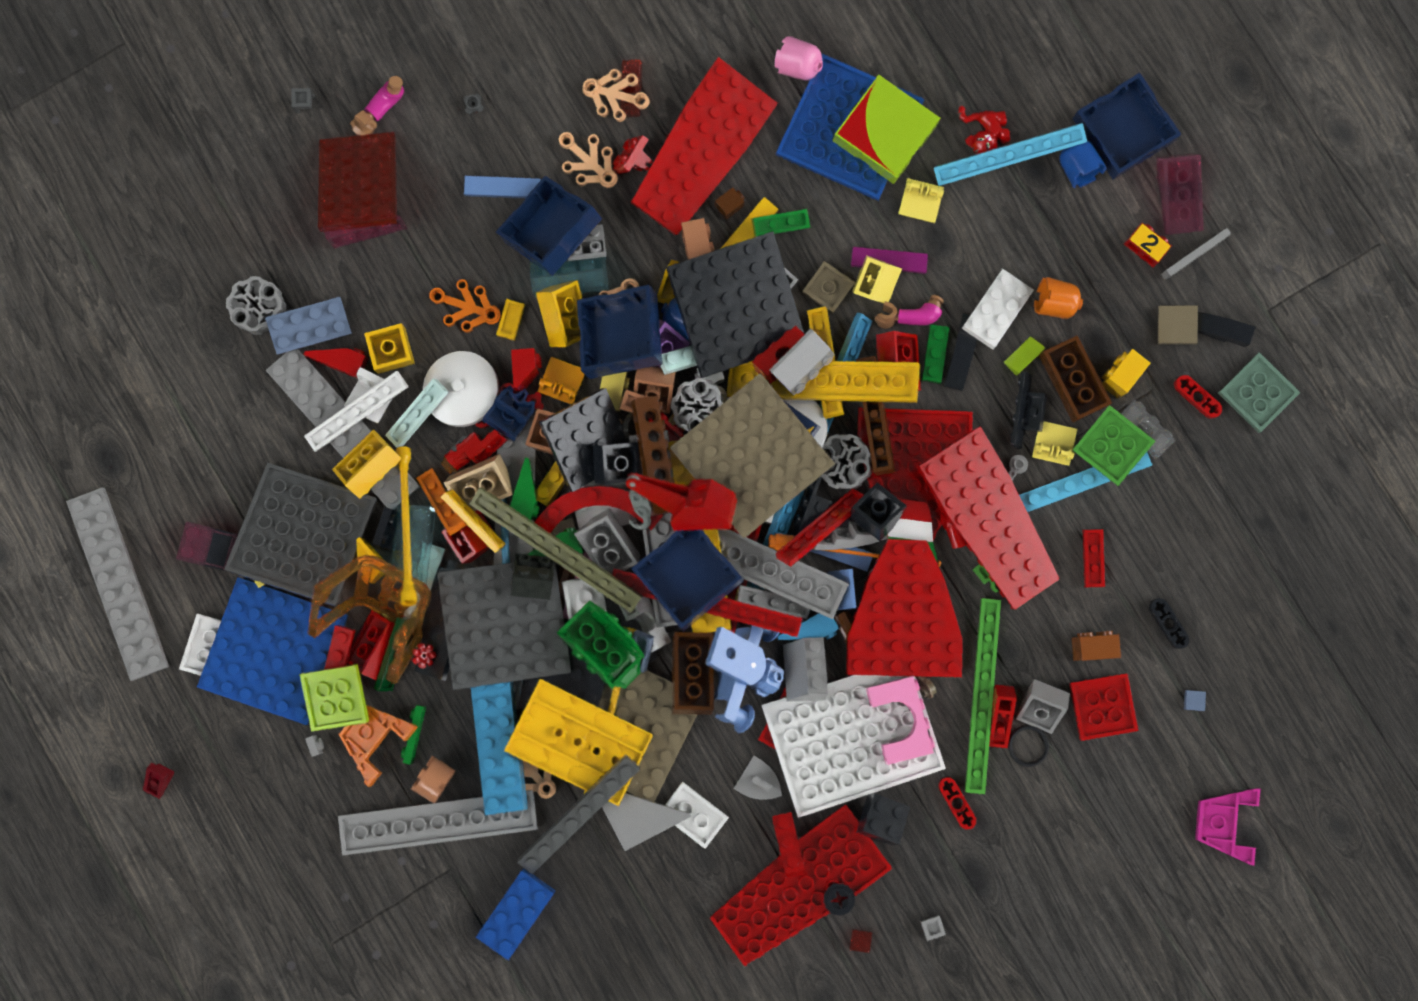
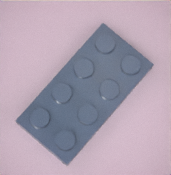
(308, 325)

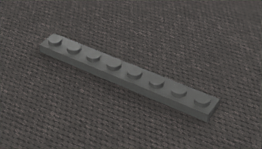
(578, 814)

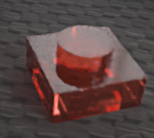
(860, 941)

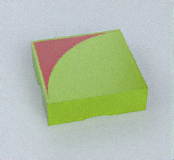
(886, 129)

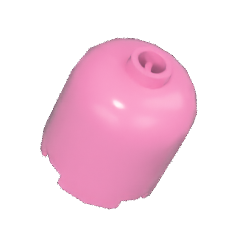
(798, 59)

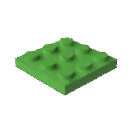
(1113, 445)

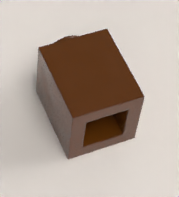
(730, 203)

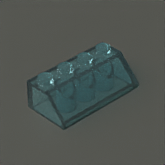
(590, 274)
(421, 536)

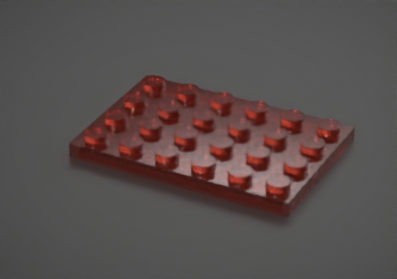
(357, 182)

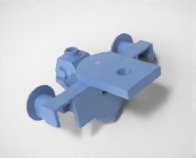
(741, 664)

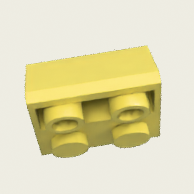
(876, 280)

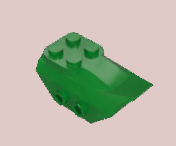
(603, 645)

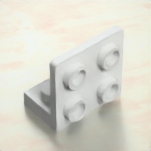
(365, 382)

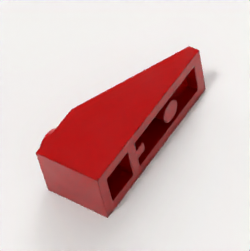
(343, 360)
(1002, 715)

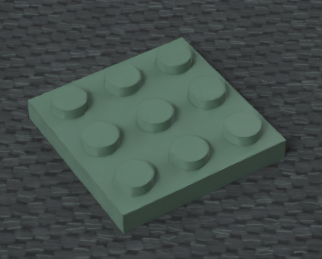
(1259, 392)

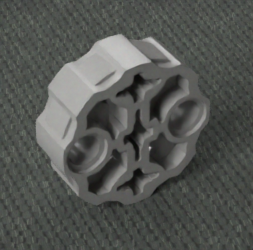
(260, 287)
(691, 390)
(855, 478)

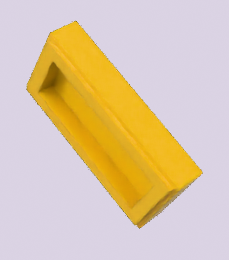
(510, 319)

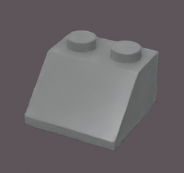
(1043, 706)

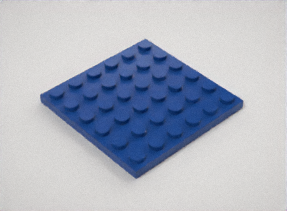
(818, 117)
(265, 649)

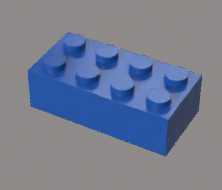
(515, 914)

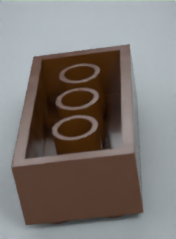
(1075, 379)
(690, 675)

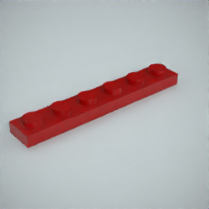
(818, 529)

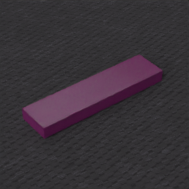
(907, 261)

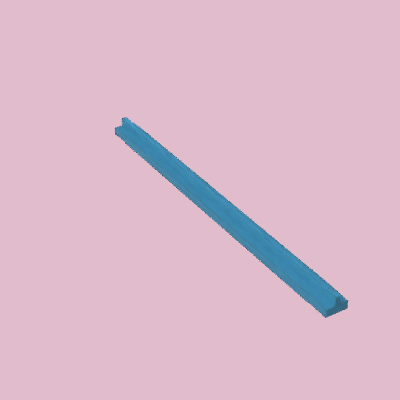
(849, 352)

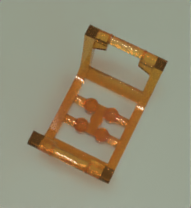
(388, 593)

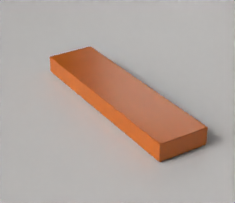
(434, 490)

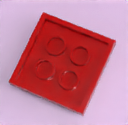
(1103, 707)

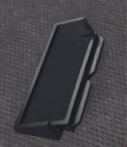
(434, 630)

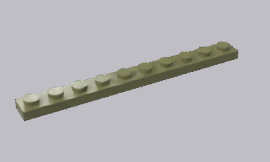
(556, 549)

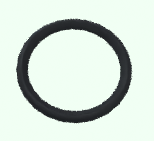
(1011, 750)

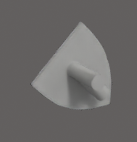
(758, 781)

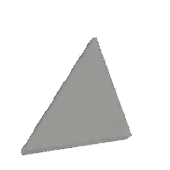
(640, 819)

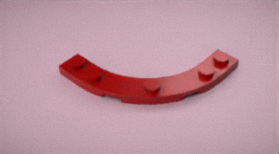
(588, 497)

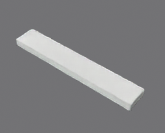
(356, 411)

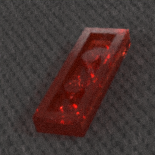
(634, 67)

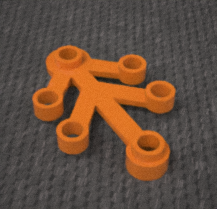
(469, 307)

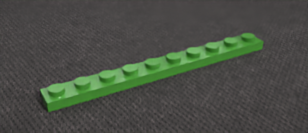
(982, 696)

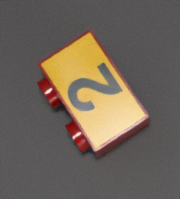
(1148, 244)

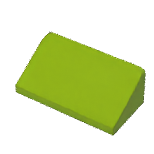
(1024, 355)

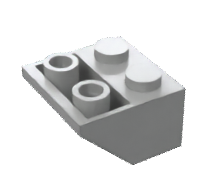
(592, 246)

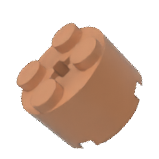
(433, 779)

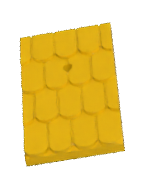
(565, 731)

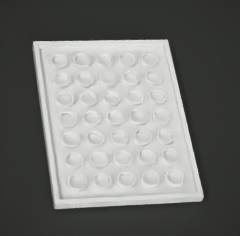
(834, 745)

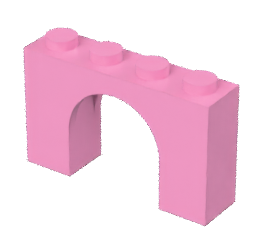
(917, 742)

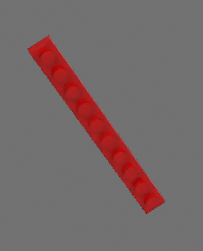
(730, 609)

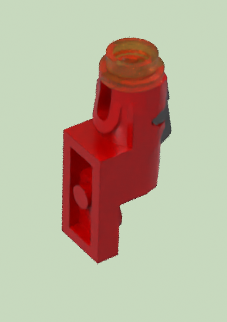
(472, 448)

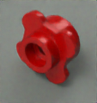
(537, 398)

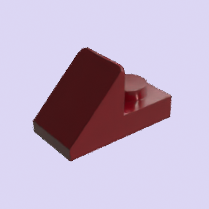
(157, 779)

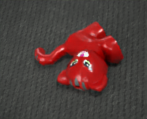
(993, 124)

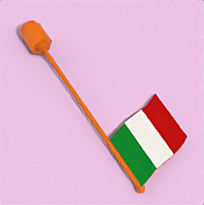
(912, 525)

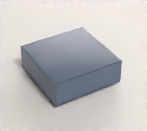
(1194, 700)

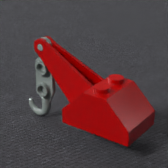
(697, 506)

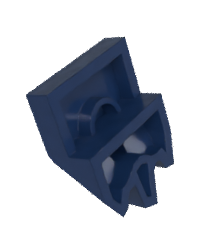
(510, 413)

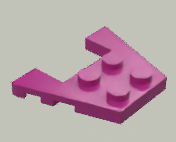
(1218, 823)

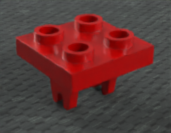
(632, 156)

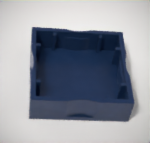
(1127, 126)
(549, 225)
(619, 332)
(687, 575)

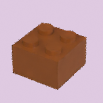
(1097, 647)

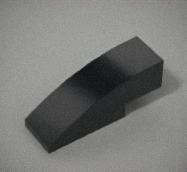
(1225, 329)

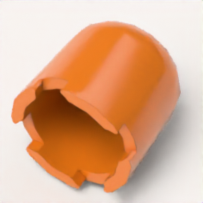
(1058, 298)

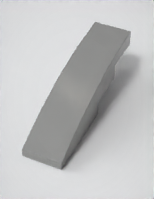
(847, 537)

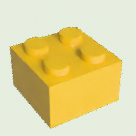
(389, 348)
(1125, 373)

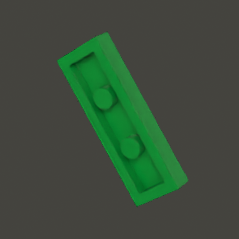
(781, 222)
(935, 354)
(417, 717)

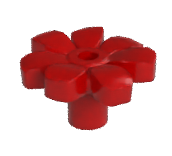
(423, 655)

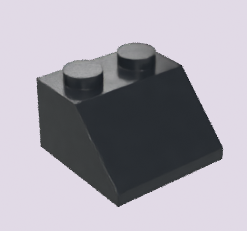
(877, 511)

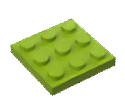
(334, 697)

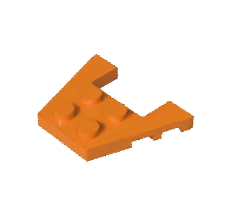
(364, 739)

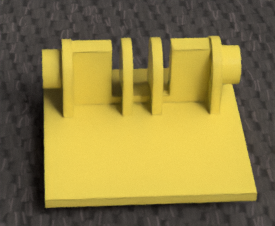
(921, 200)
(1055, 443)

